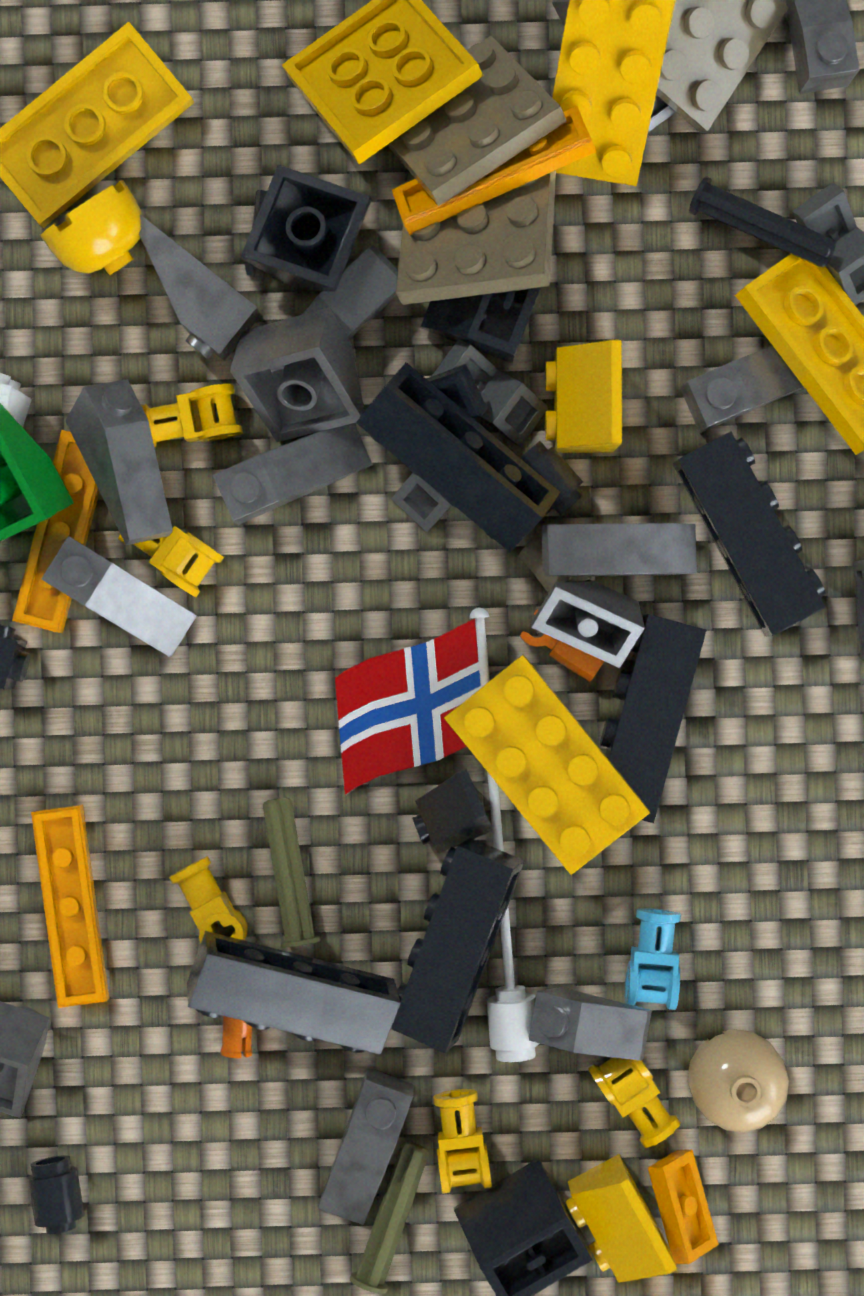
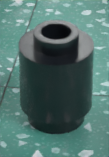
(557, 472)
(55, 1194)

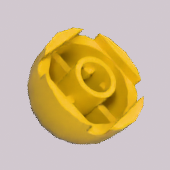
(98, 232)

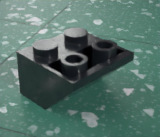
(486, 321)
(523, 1233)

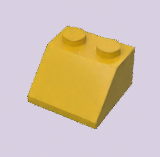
(585, 398)
(620, 1222)

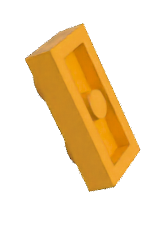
(683, 1206)

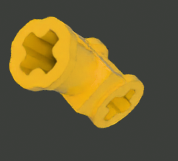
(195, 416)
(176, 554)
(208, 901)
(630, 1088)
(461, 1149)

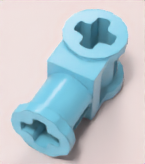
(653, 969)

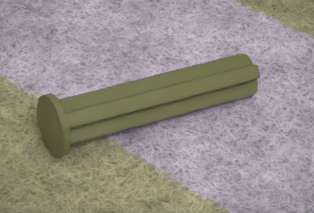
(289, 873)
(391, 1218)

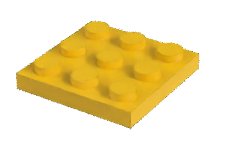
(381, 73)

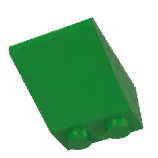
(28, 480)

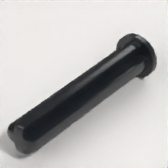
(762, 223)

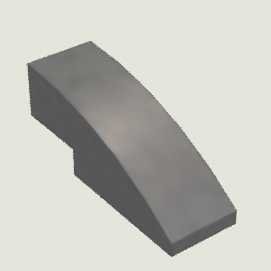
(619, 549)

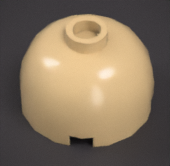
(738, 1080)

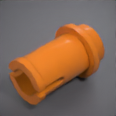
(236, 1038)

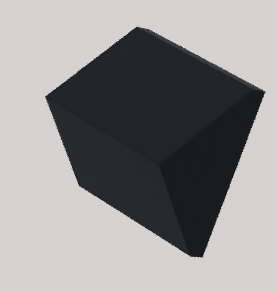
(305, 230)

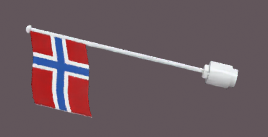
(395, 721)

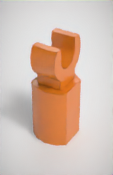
(570, 657)

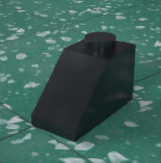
(451, 813)

